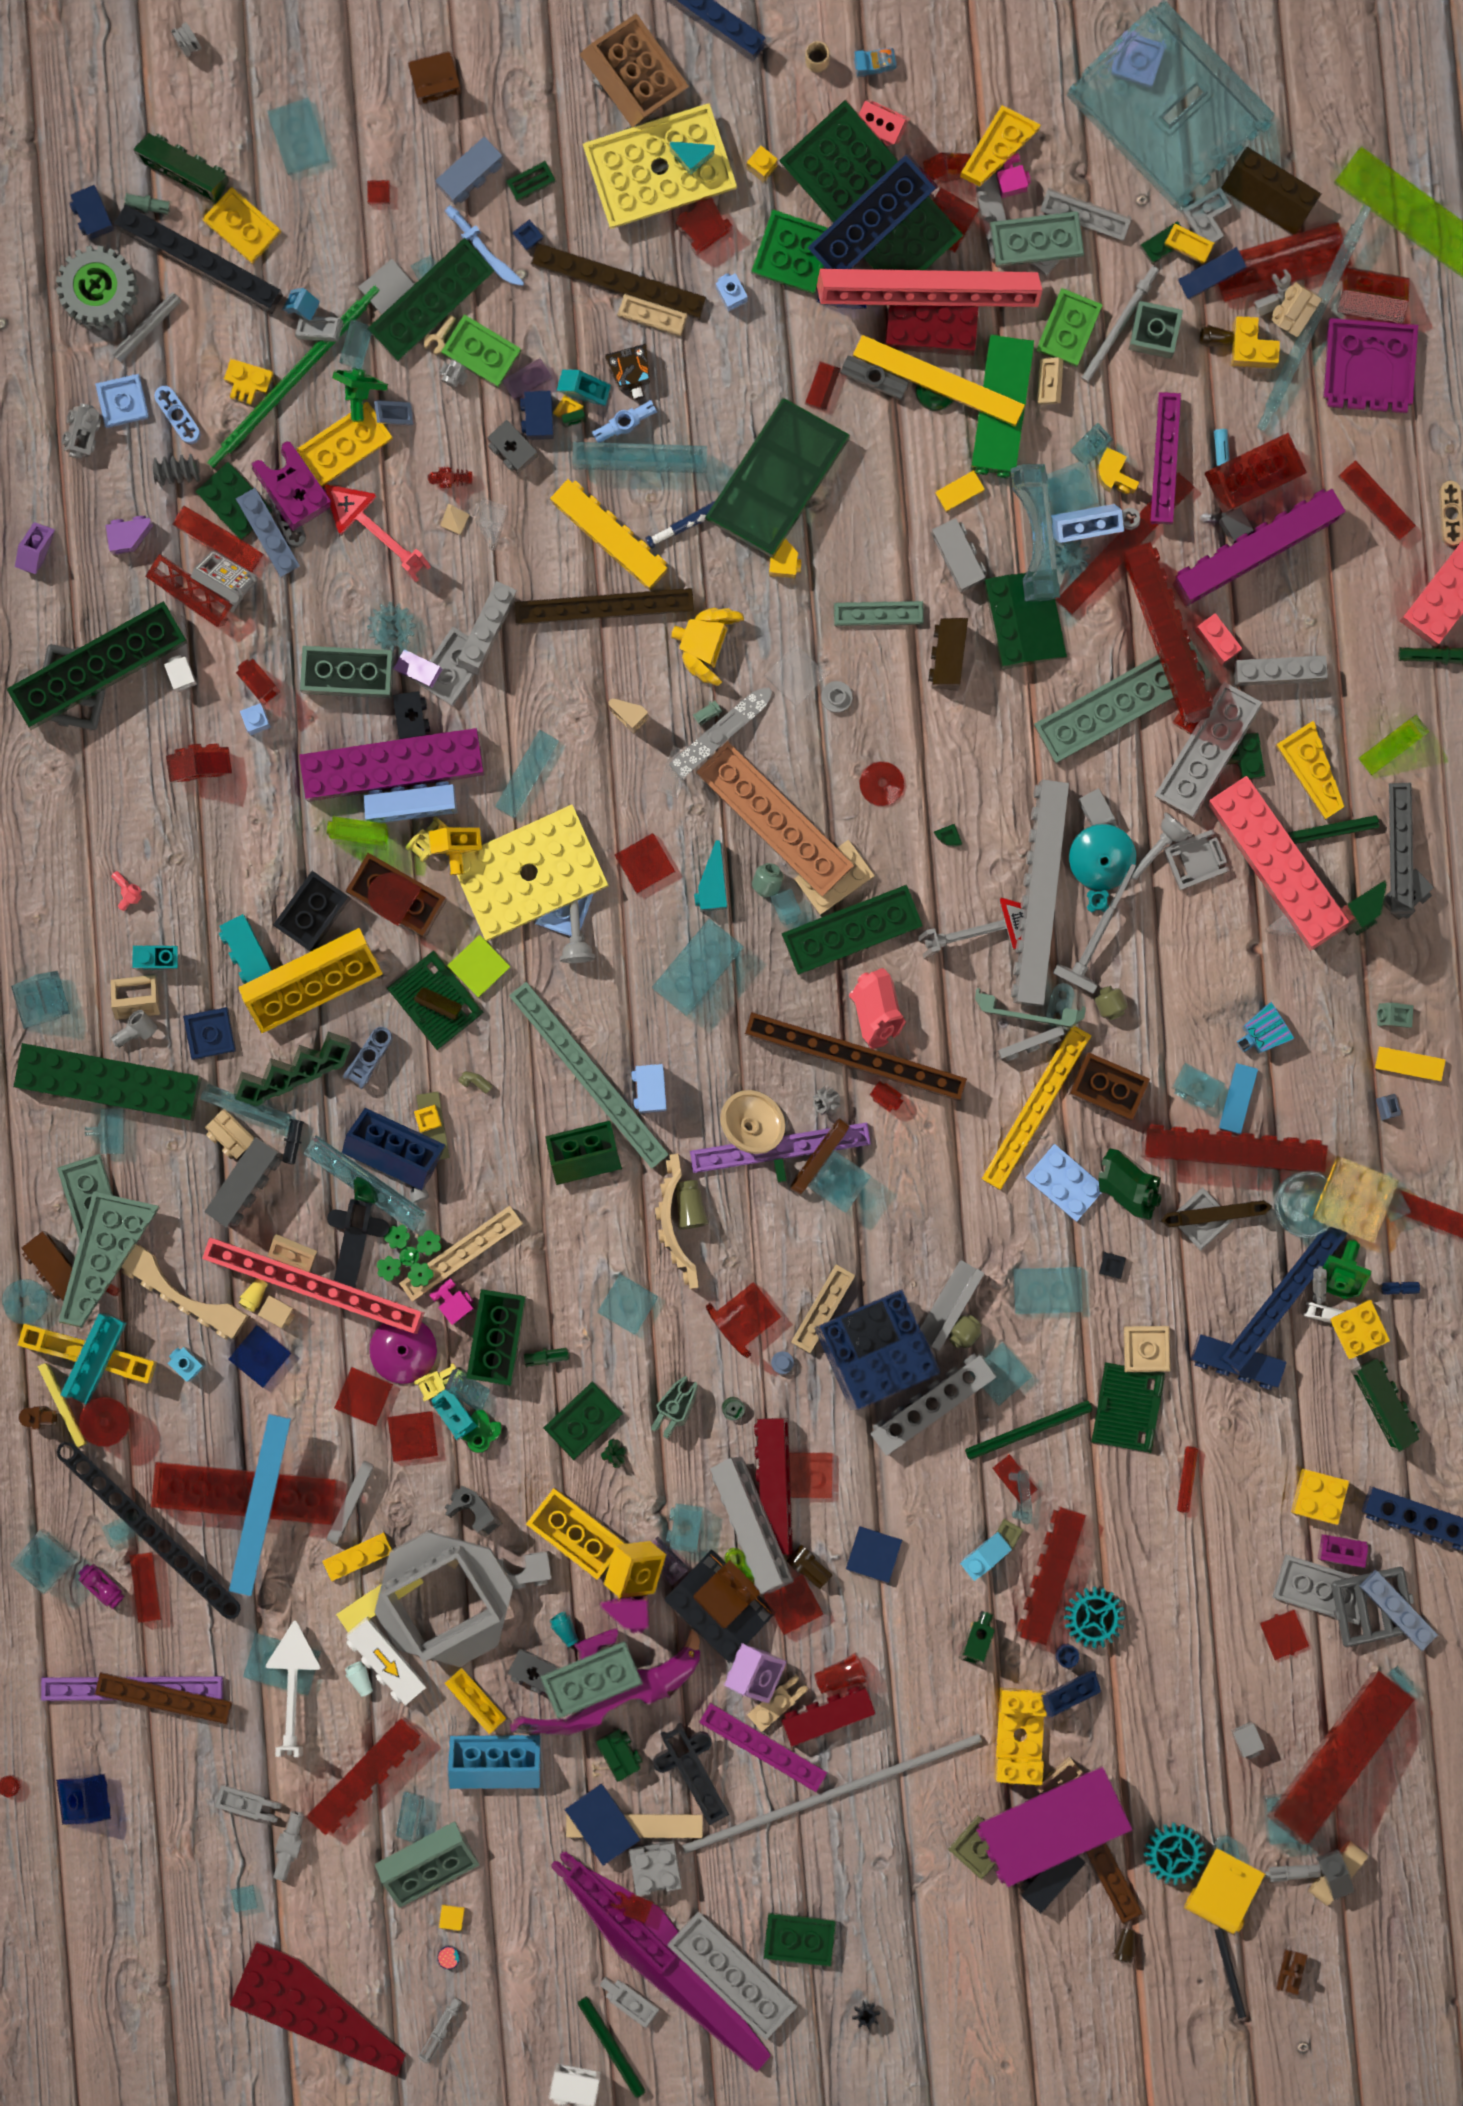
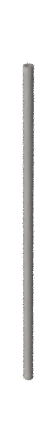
(830, 1794)

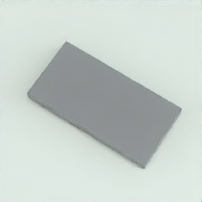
(1311, 1588)

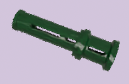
(1444, 655)

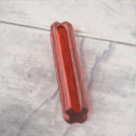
(1187, 1479)

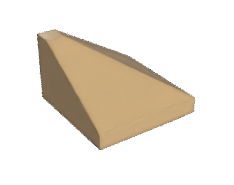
(454, 519)

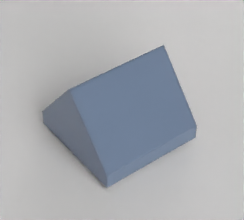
(1388, 1106)

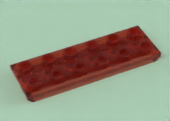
(1300, 254)

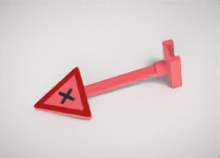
(349, 505)

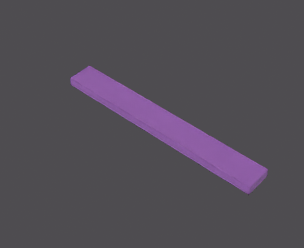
(790, 1146)
(84, 1687)

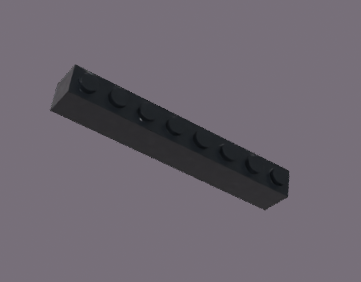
(198, 259)

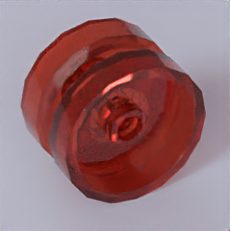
(104, 1435)

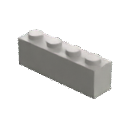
(487, 628)
(1280, 670)

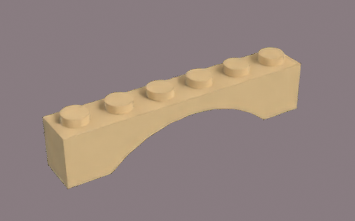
(223, 1317)

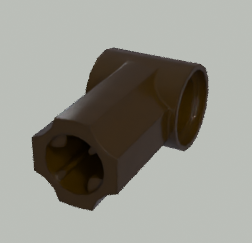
(805, 1563)

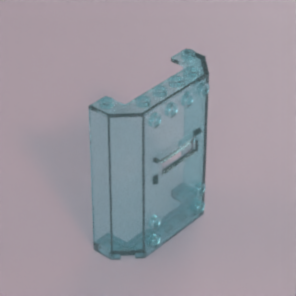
(1149, 74)

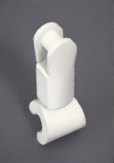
(1327, 1312)

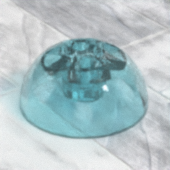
(1306, 1189)

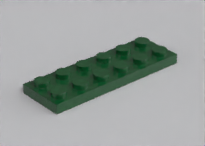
(430, 299)
(852, 929)

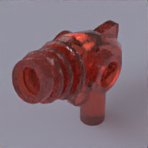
(446, 477)

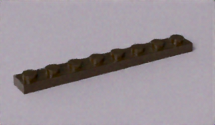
(617, 280)
(604, 606)

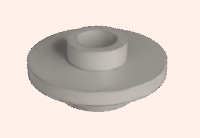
(836, 696)

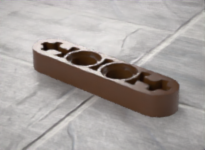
(819, 1156)

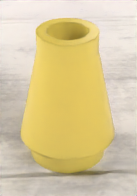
(253, 1295)

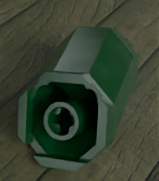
(1129, 1184)

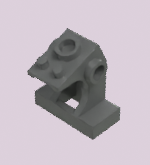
(485, 1519)

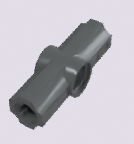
(860, 372)

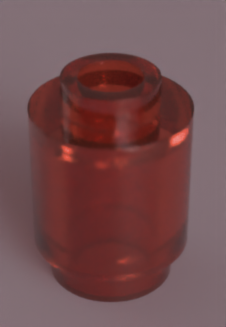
(886, 1096)

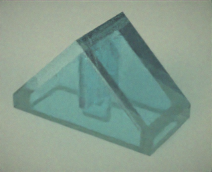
(1092, 444)

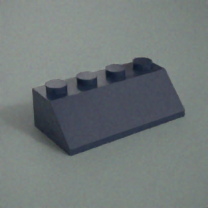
(393, 1148)

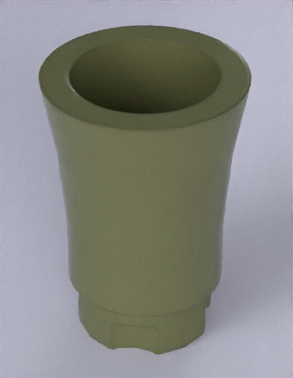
(690, 1206)

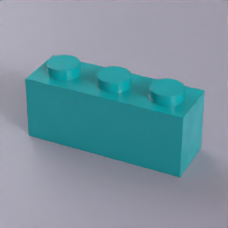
(244, 948)

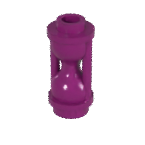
(108, 1593)

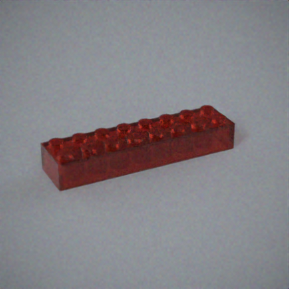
(1167, 633)
(1234, 1150)
(229, 1490)
(1340, 1758)

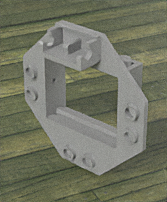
(468, 1638)

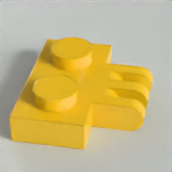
(247, 380)

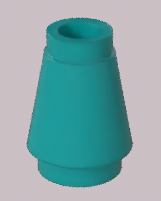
(564, 1628)

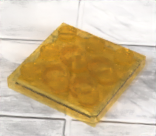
(1355, 1199)

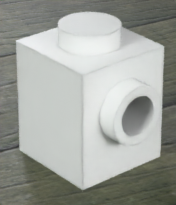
(180, 673)

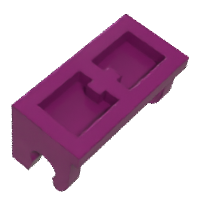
(1343, 1550)

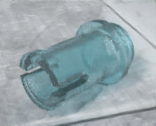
(1400, 1679)

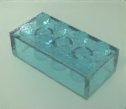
(697, 968)

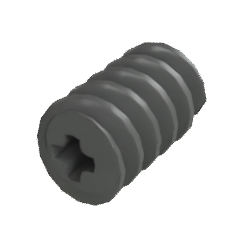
(176, 470)

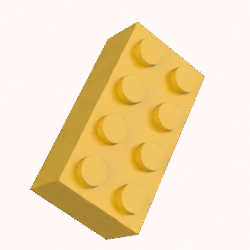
(575, 1533)

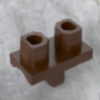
(37, 1417)
(1291, 1971)

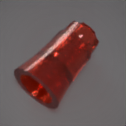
(841, 1674)

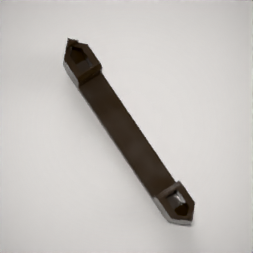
(1217, 1213)

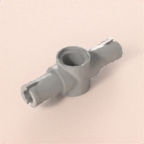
(288, 1845)

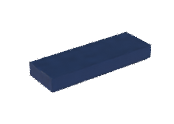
(1212, 273)
(1071, 1693)

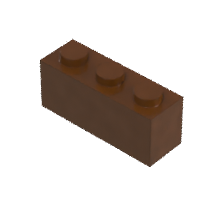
(50, 1262)

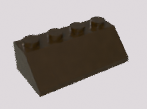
(1270, 191)

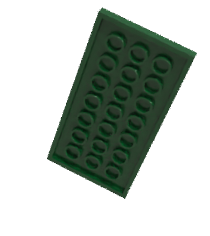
(841, 163)

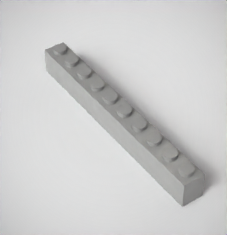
(1040, 893)

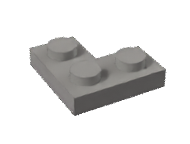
(1202, 213)

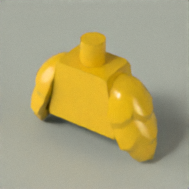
(703, 641)

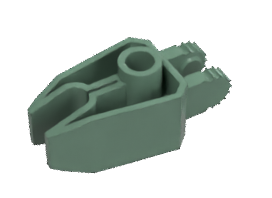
(675, 1406)

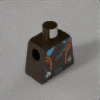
(630, 369)

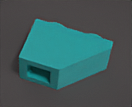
(155, 957)

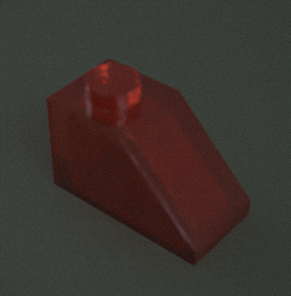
(946, 166)

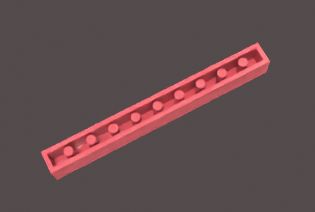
(929, 288)
(313, 1285)

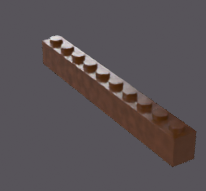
(855, 1056)

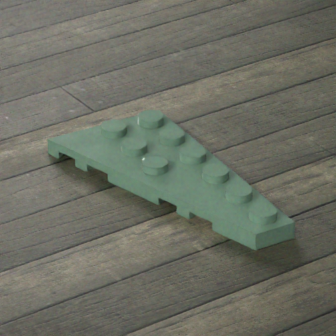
(105, 1243)

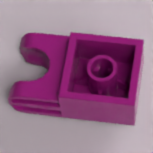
(289, 482)

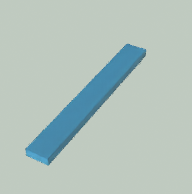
(260, 1504)

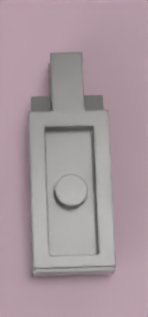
(630, 2001)

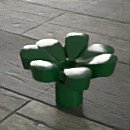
(614, 1453)

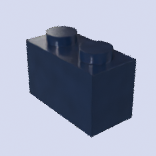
(92, 212)
(538, 415)

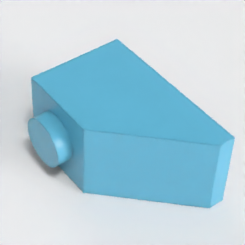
(985, 1556)

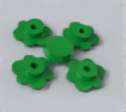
(409, 1256)

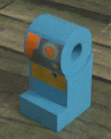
(874, 61)

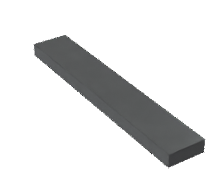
(1401, 848)

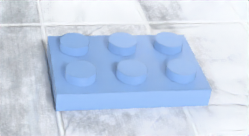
(1064, 1182)

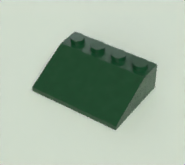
(1022, 630)

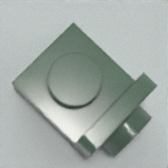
(1395, 1015)

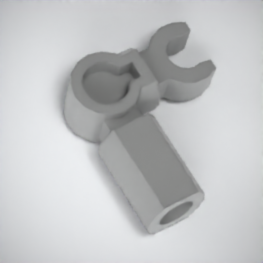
(1270, 302)

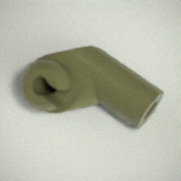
(468, 1077)

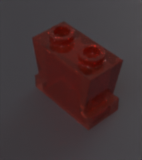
(703, 225)
(257, 681)

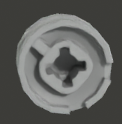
(186, 39)

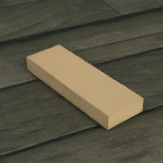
(652, 315)

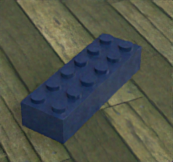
(873, 215)

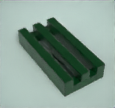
(518, 197)

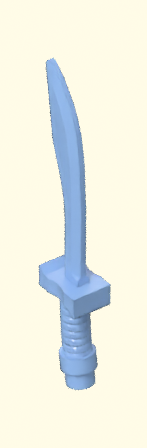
(471, 234)

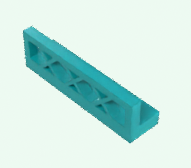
(93, 1358)

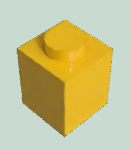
(762, 164)

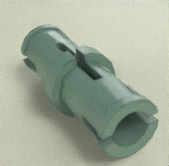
(147, 204)

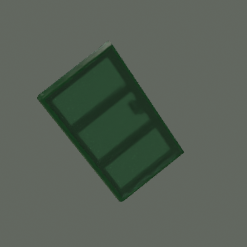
(777, 477)

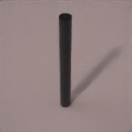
(1230, 1973)

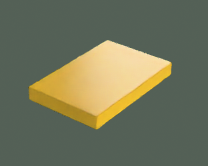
(241, 225)

